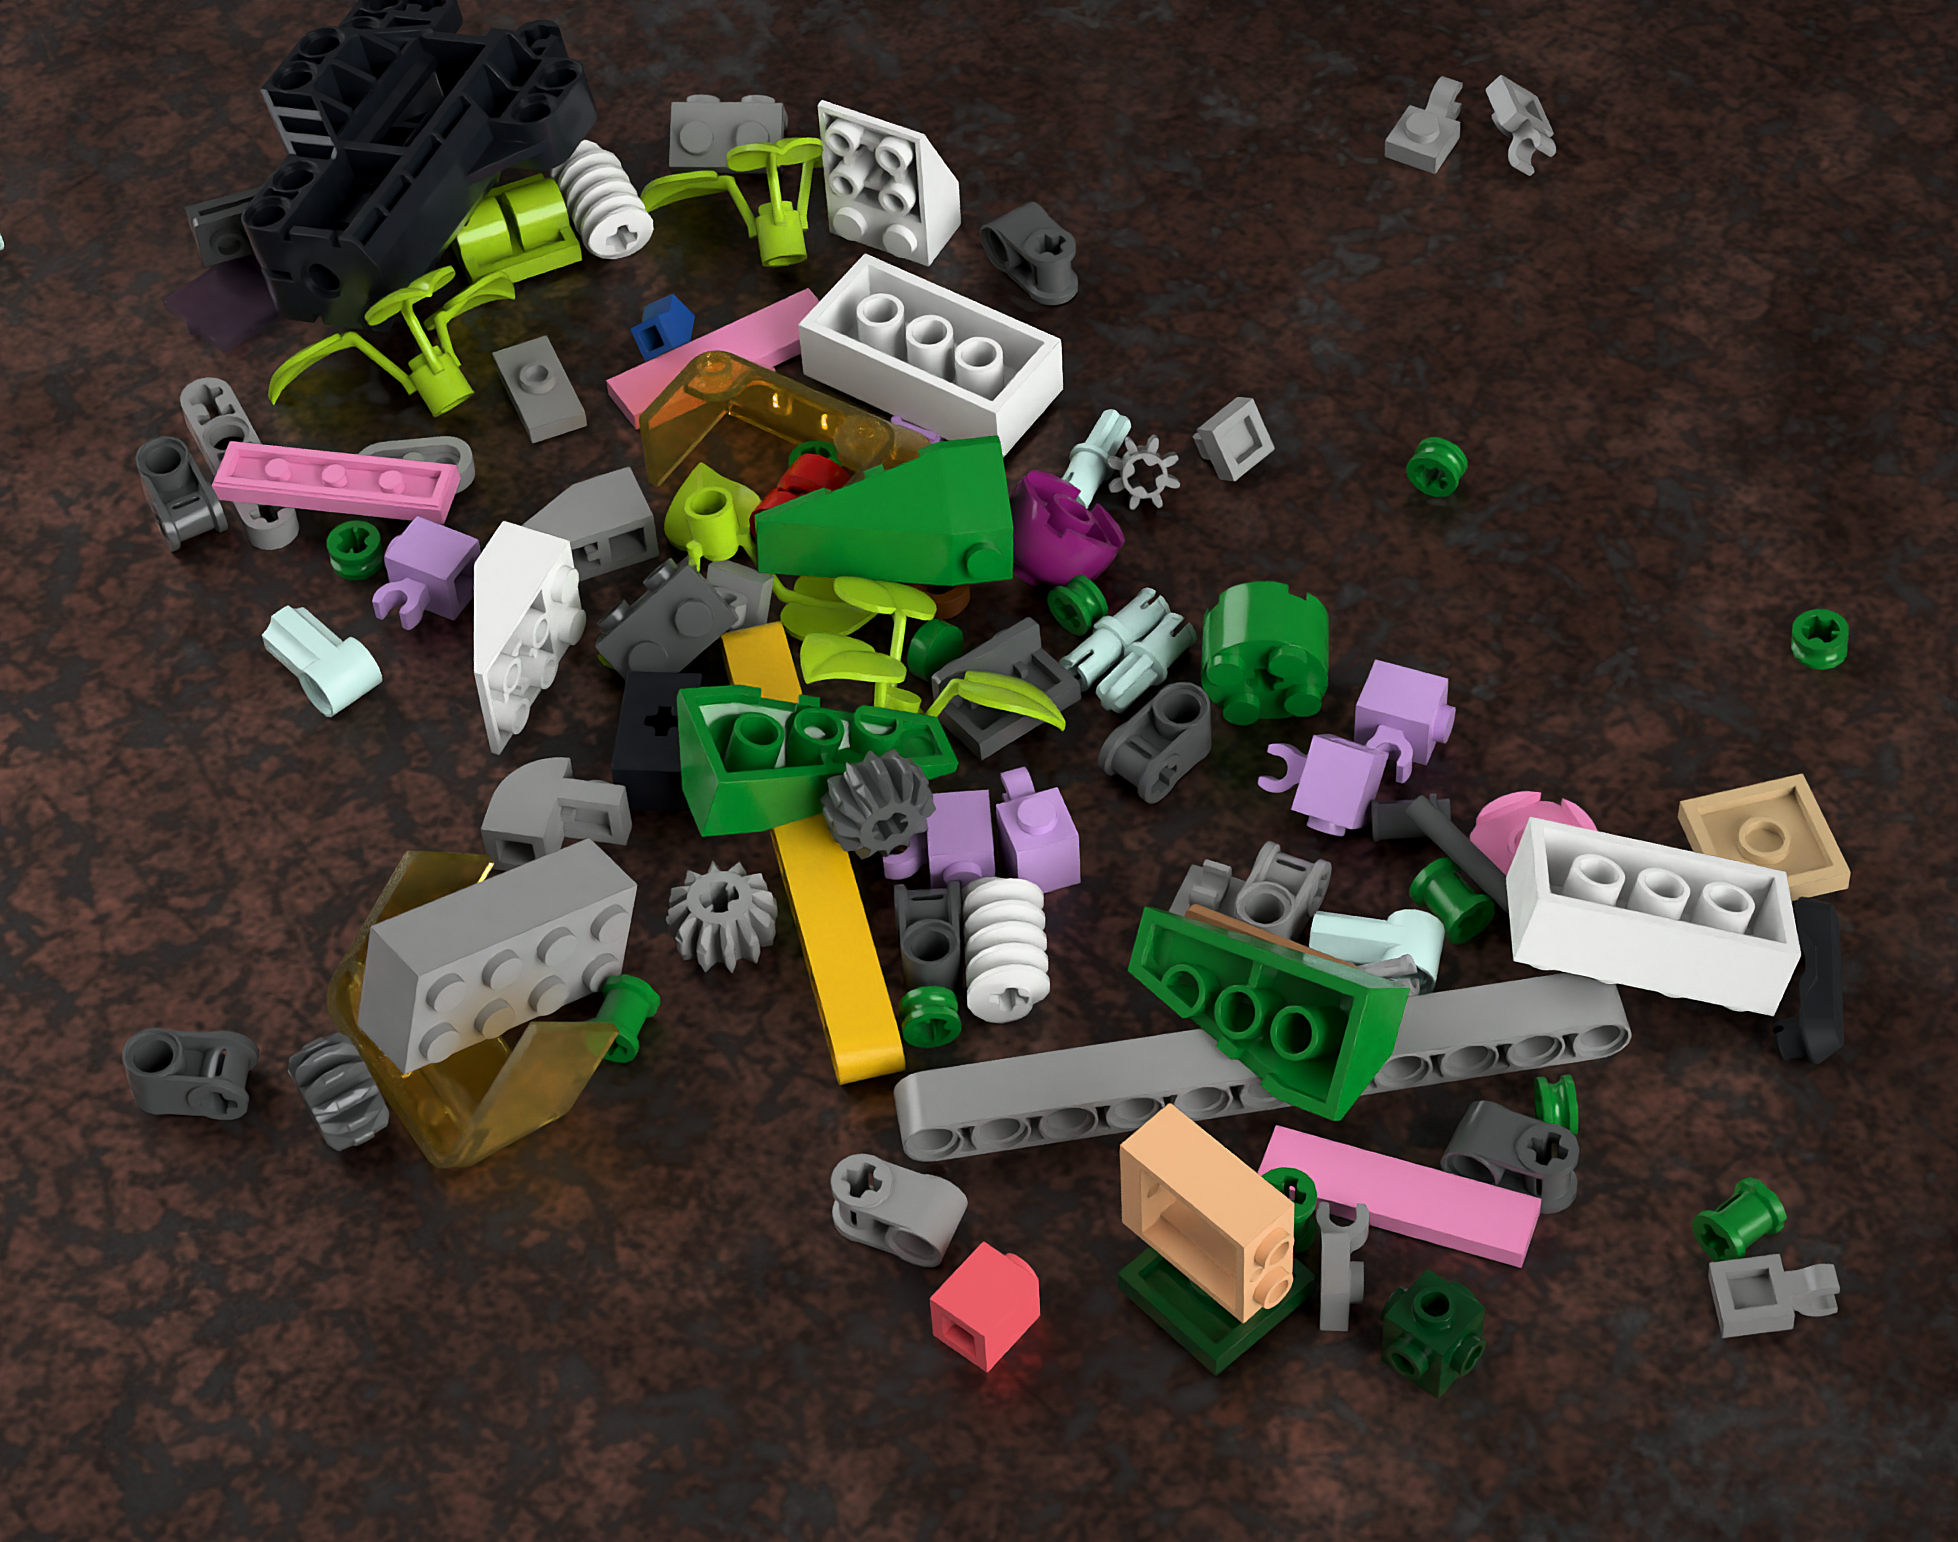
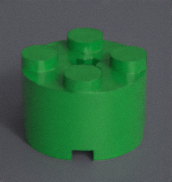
(1265, 653)

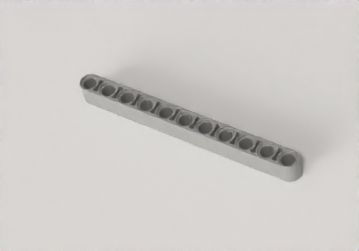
(1129, 1081)

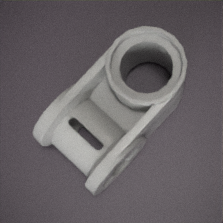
(1282, 892)
(901, 1213)

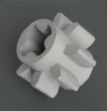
(1135, 486)

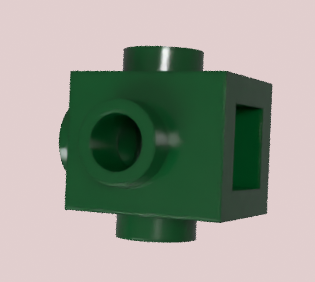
(1432, 1332)

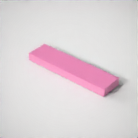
(763, 336)
(336, 482)
(1410, 1196)

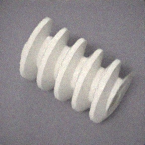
(602, 202)
(1004, 948)

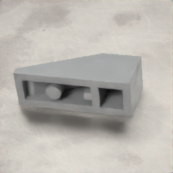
(603, 521)

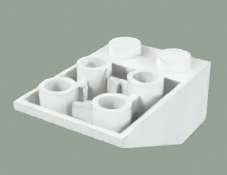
(886, 185)
(522, 623)

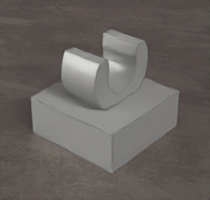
(1234, 439)
(743, 591)
(1208, 887)

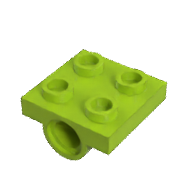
(518, 232)

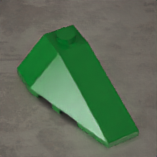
(914, 523)
(769, 760)
(1289, 1016)

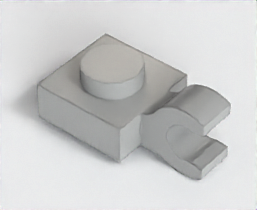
(1521, 119)
(1427, 135)
(1339, 1277)
(1761, 1298)

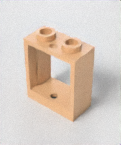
(1207, 1213)

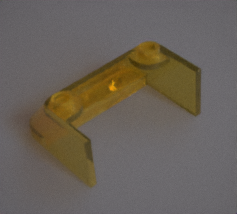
(771, 401)
(483, 1092)

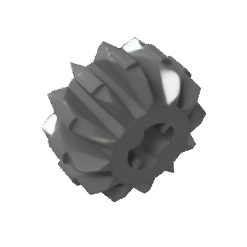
(877, 804)
(338, 1091)

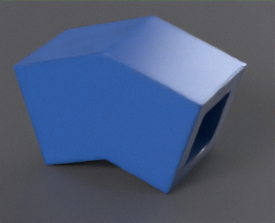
(663, 327)

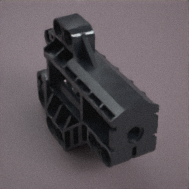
(395, 146)

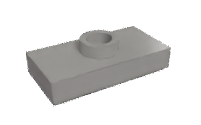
(539, 389)

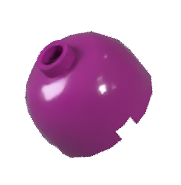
(1057, 534)

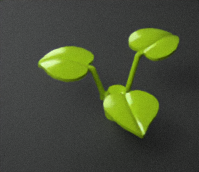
(778, 226)
(434, 373)
(712, 521)
(843, 657)

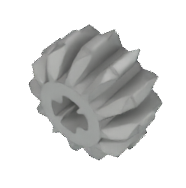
(722, 916)

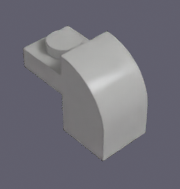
(545, 804)

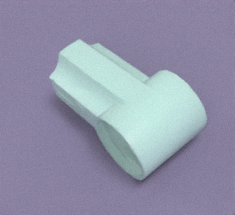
(328, 668)
(1376, 940)

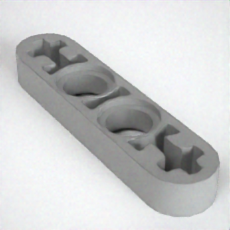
(233, 423)

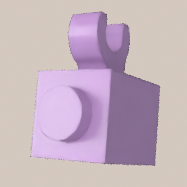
(429, 571)
(1403, 714)
(1332, 781)
(1036, 834)
(954, 845)

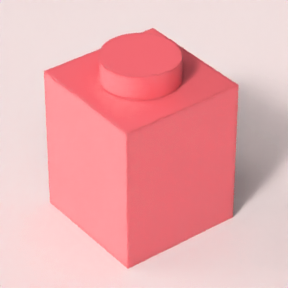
(986, 1305)

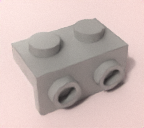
(708, 129)

